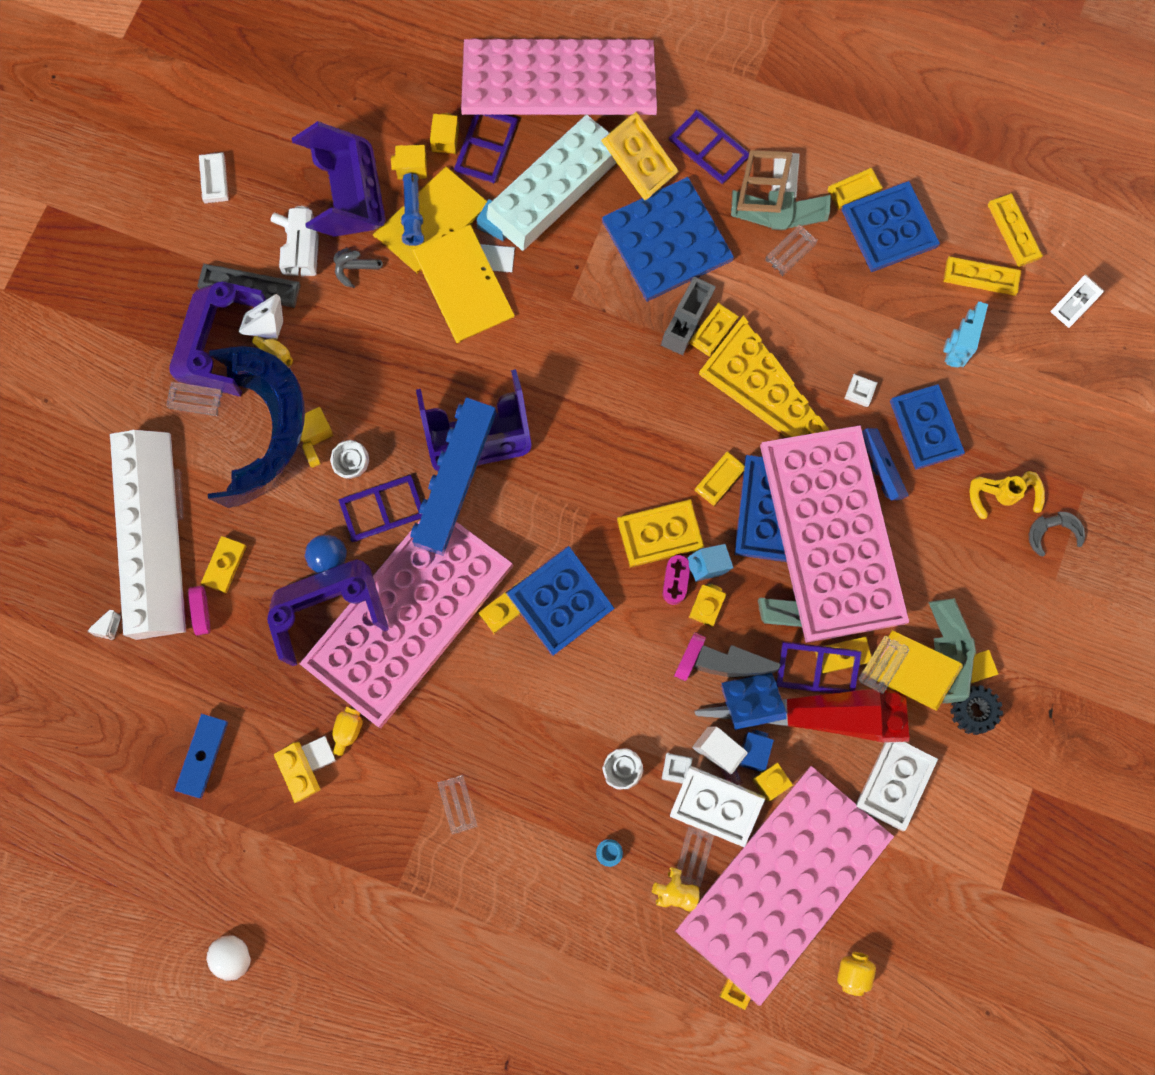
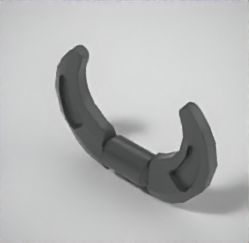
(1063, 518)

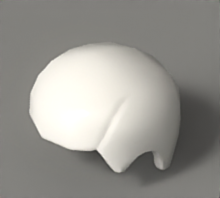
(349, 459)
(622, 769)
(228, 958)

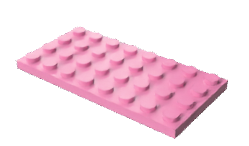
(558, 77)
(833, 534)
(425, 606)
(784, 885)

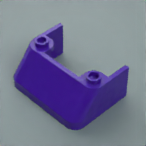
(351, 177)
(189, 360)
(507, 437)
(350, 580)

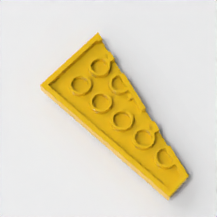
(759, 383)

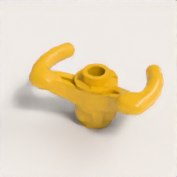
(1007, 491)

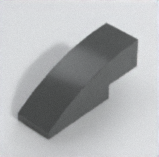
(688, 316)
(734, 663)

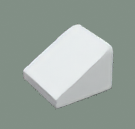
(106, 626)

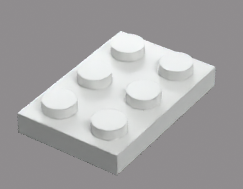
(896, 783)
(717, 806)

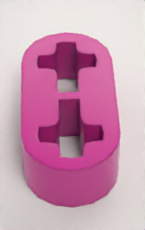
(670, 579)
(199, 610)
(690, 656)

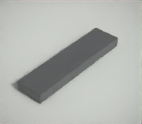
(286, 289)

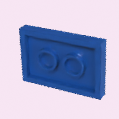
(927, 427)

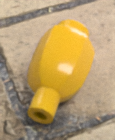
(275, 348)
(346, 729)

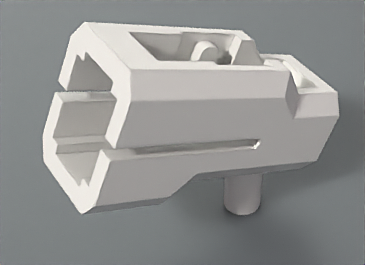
(301, 244)

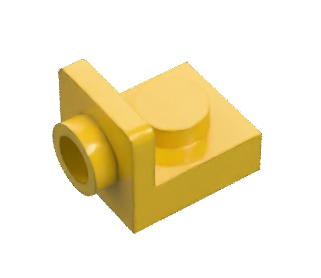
(707, 604)

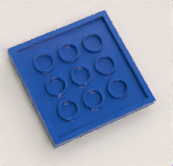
(667, 239)
(757, 521)

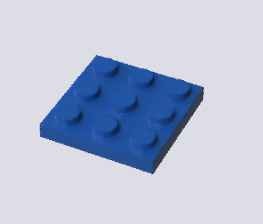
(890, 226)
(560, 600)

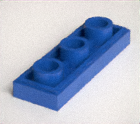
(883, 465)
(194, 772)

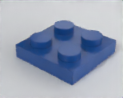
(753, 701)

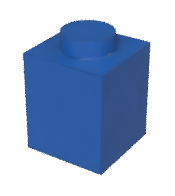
(758, 750)

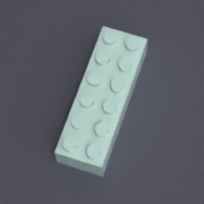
(552, 183)

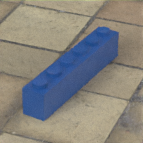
(453, 477)

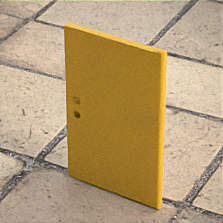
(445, 206)
(464, 292)

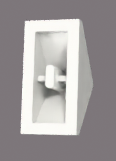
(1077, 301)
(264, 319)
(720, 749)

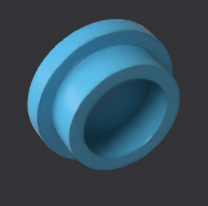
(609, 852)

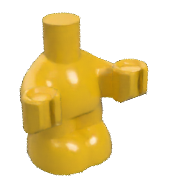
(676, 893)

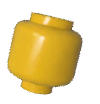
(856, 974)

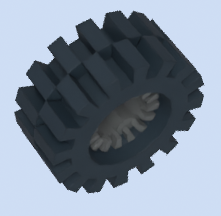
(988, 705)

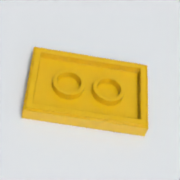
(639, 155)
(660, 533)
(923, 673)

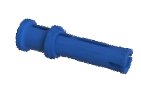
(411, 218)

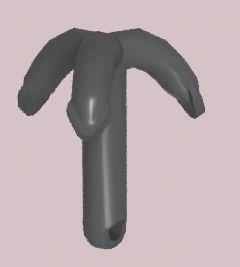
(349, 260)

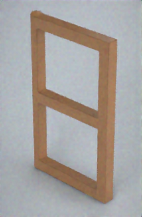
(765, 181)

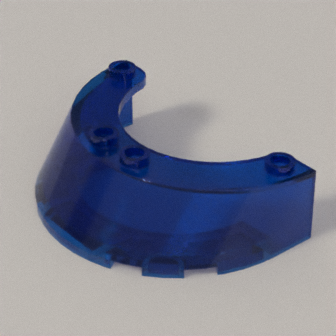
(284, 398)

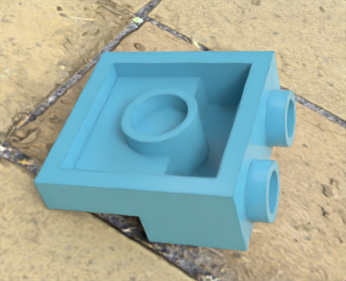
(965, 339)

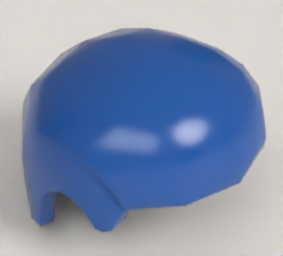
(325, 553)

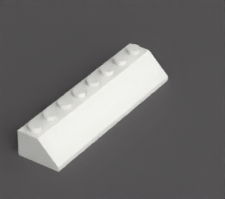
(147, 534)

